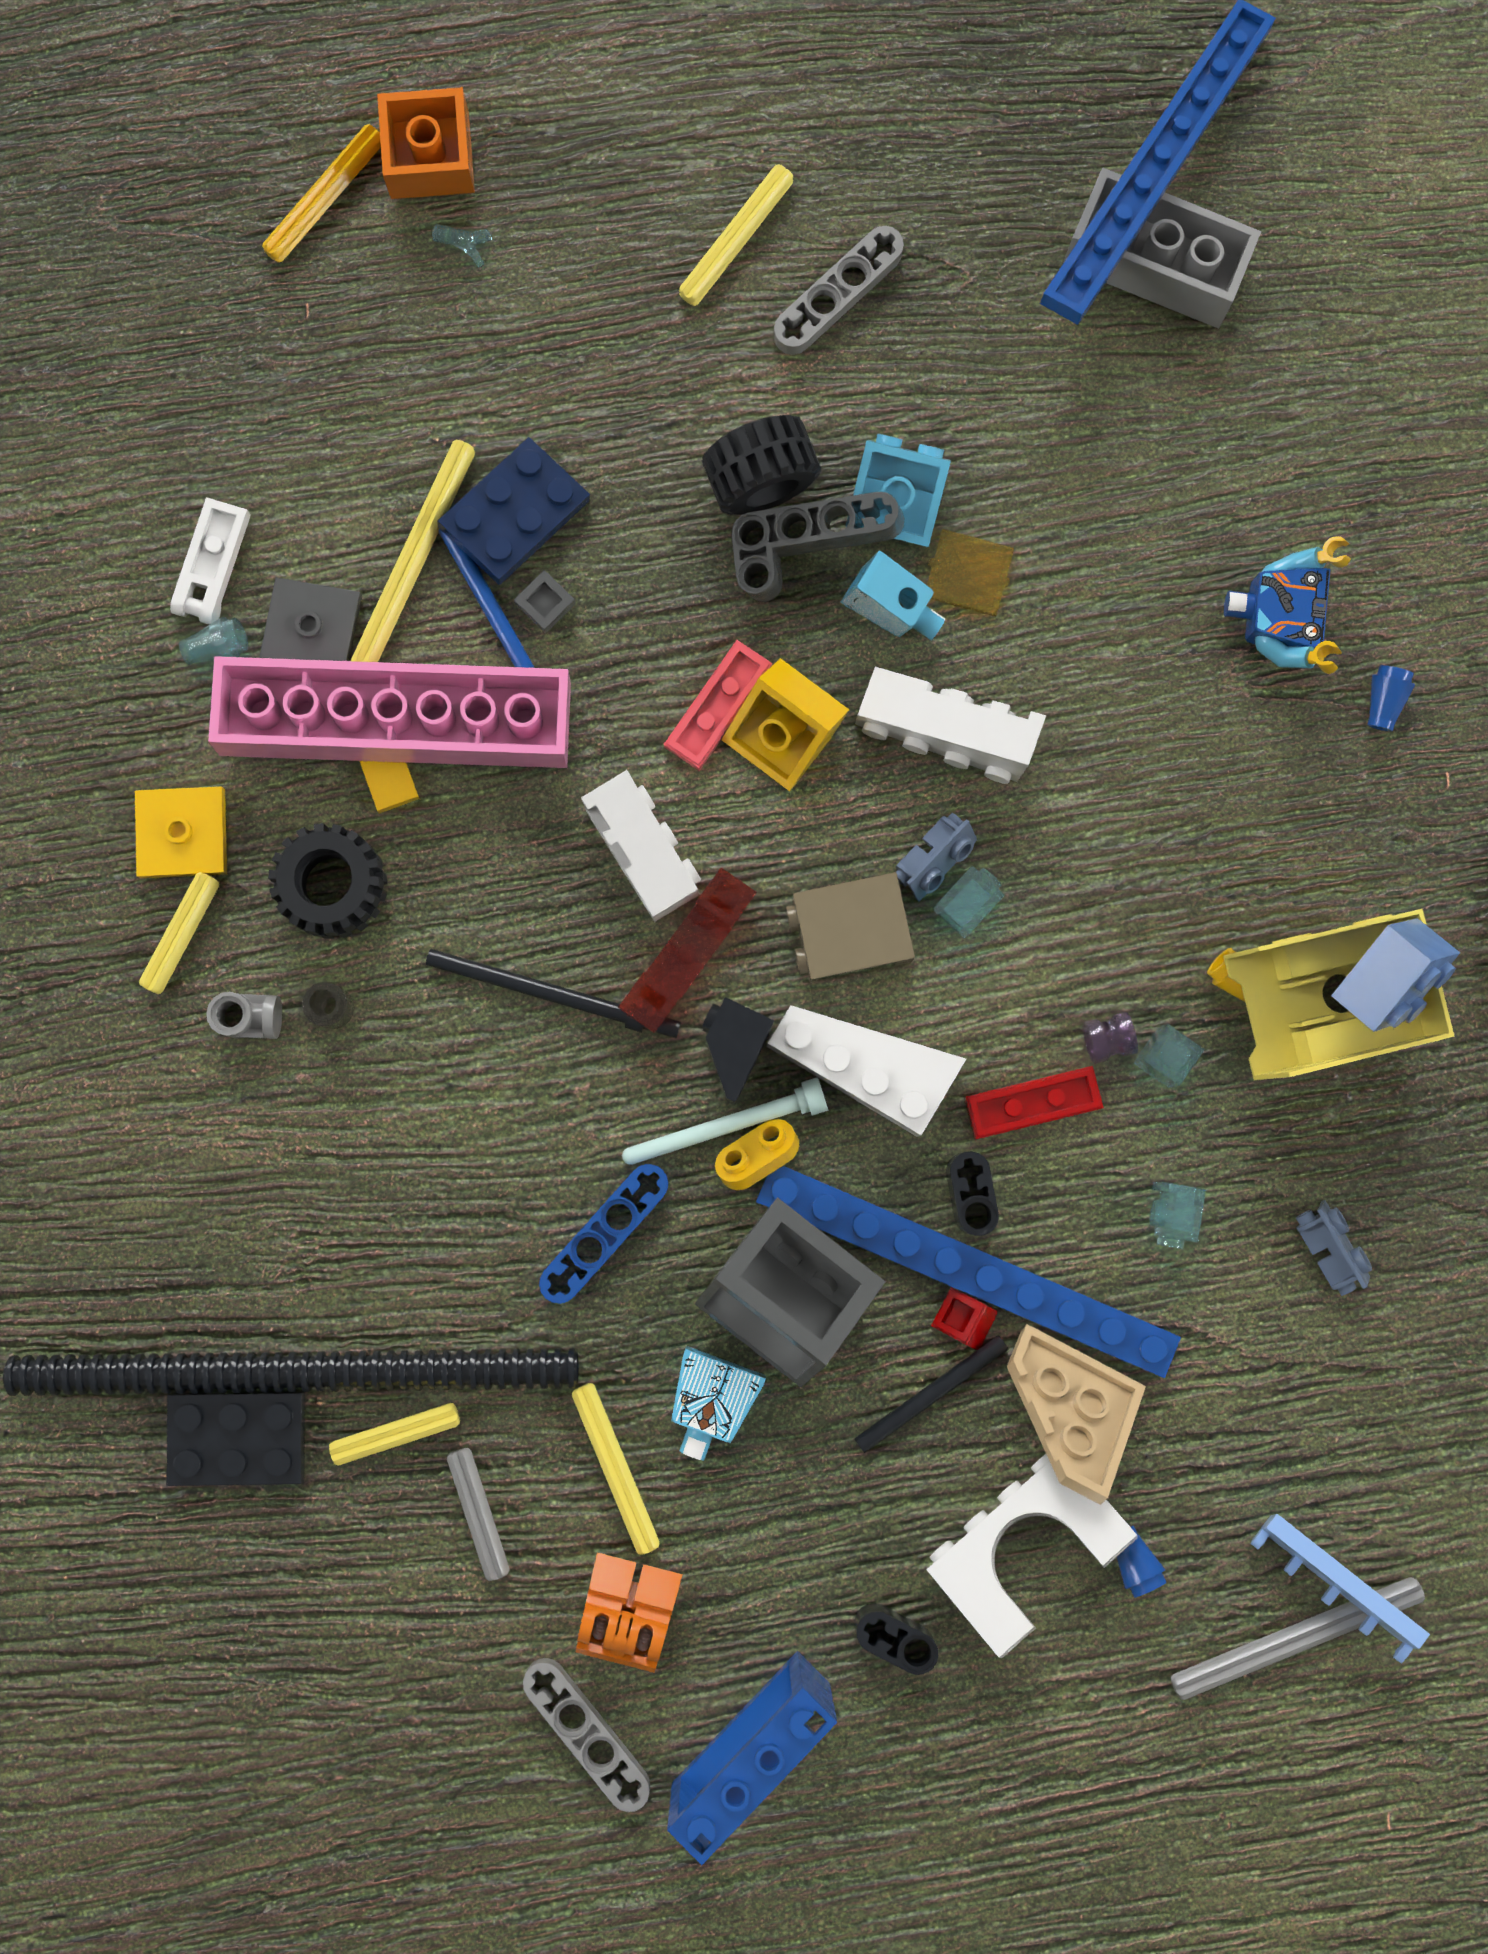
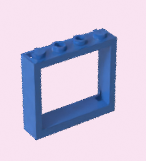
(749, 1758)

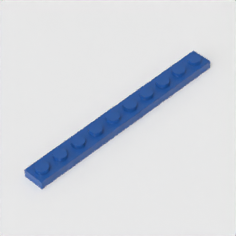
(1157, 162)
(973, 1271)

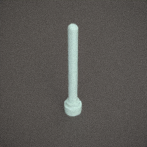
(806, 1098)

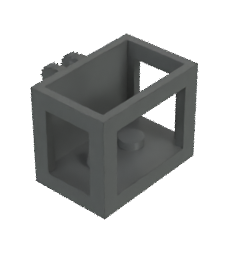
(790, 1293)

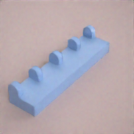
(1342, 1582)

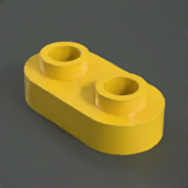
(757, 1154)

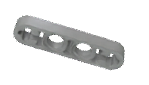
(833, 285)
(592, 1730)

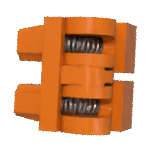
(624, 1617)

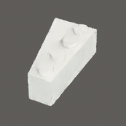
(949, 725)
(873, 1068)

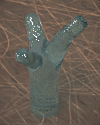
(463, 240)

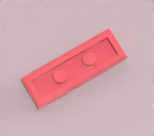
(716, 705)

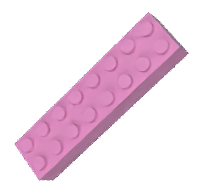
(390, 712)

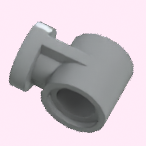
(260, 1015)

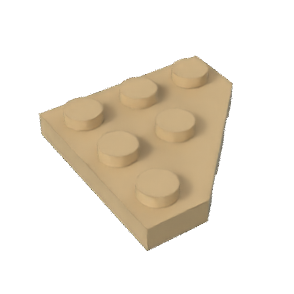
(1077, 1410)

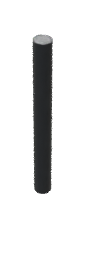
(931, 1394)

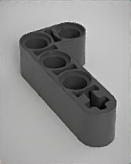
(816, 537)

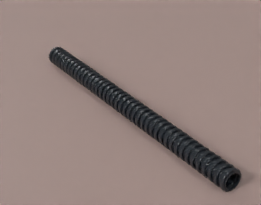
(288, 1371)

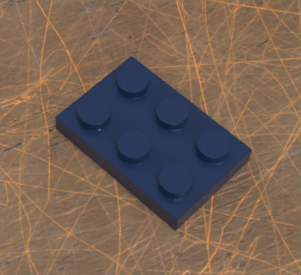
(513, 510)

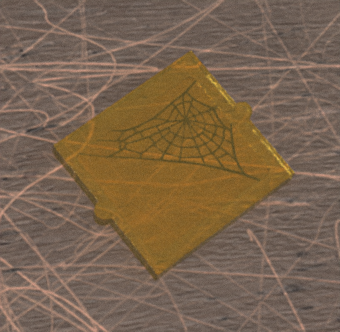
(969, 572)

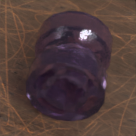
(1110, 1037)

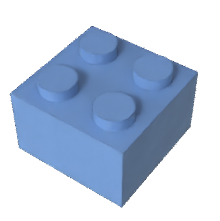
(1396, 975)

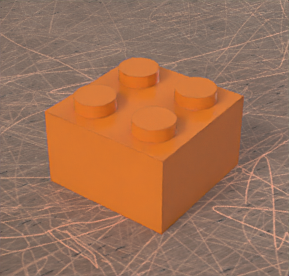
(426, 143)

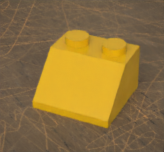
(784, 724)

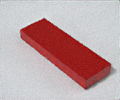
(1033, 1102)

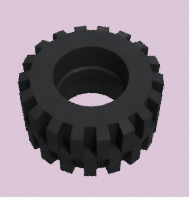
(761, 464)
(298, 861)

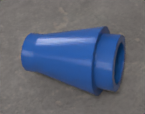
(1388, 696)
(1140, 1568)

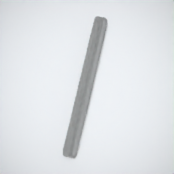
(1287, 1642)

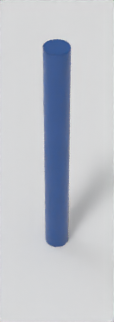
(489, 604)

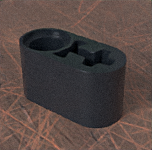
(980, 1180)
(881, 1644)

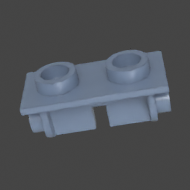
(950, 843)
(1345, 1262)

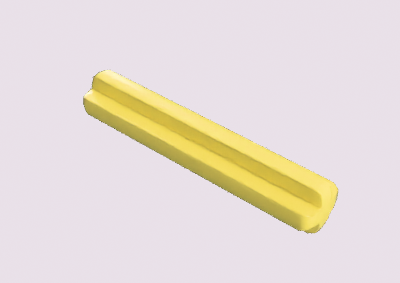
(179, 933)
(394, 1434)

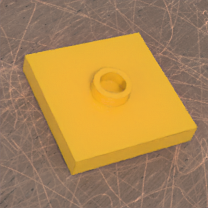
(180, 832)

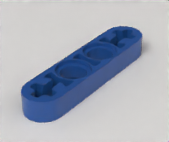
(600, 1229)

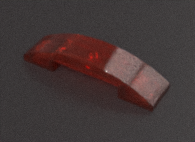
(688, 951)

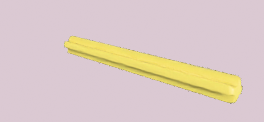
(414, 553)

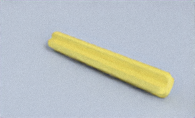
(736, 235)
(615, 1469)

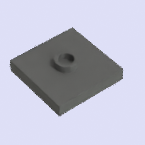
(310, 622)

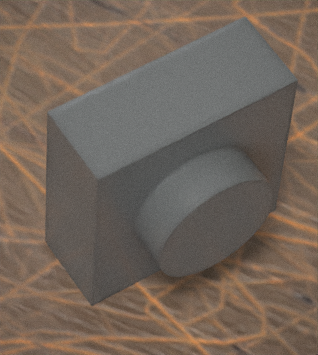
(544, 601)

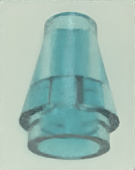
(219, 639)

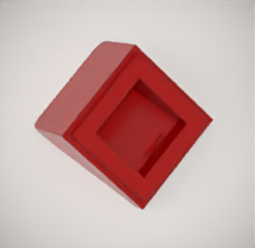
(964, 1318)

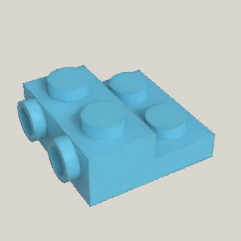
(910, 477)

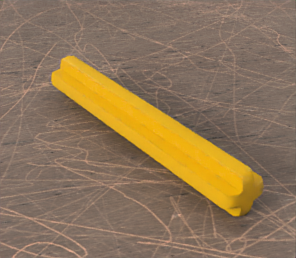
(322, 193)

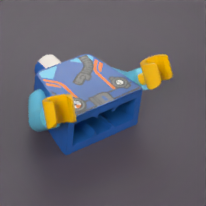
(1290, 608)

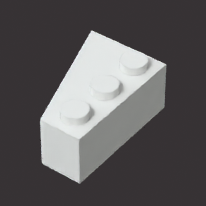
(641, 845)

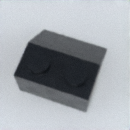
(735, 1043)

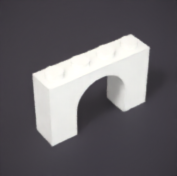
(968, 1567)

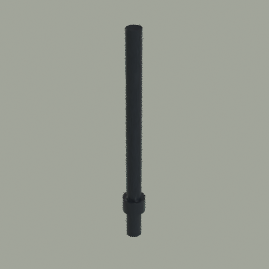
(542, 990)

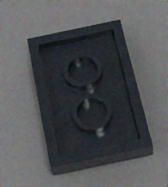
(235, 1438)

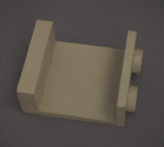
(850, 927)

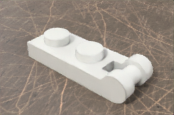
(210, 560)

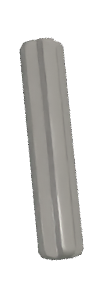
(478, 1514)

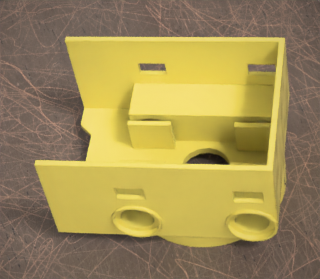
(1288, 1010)

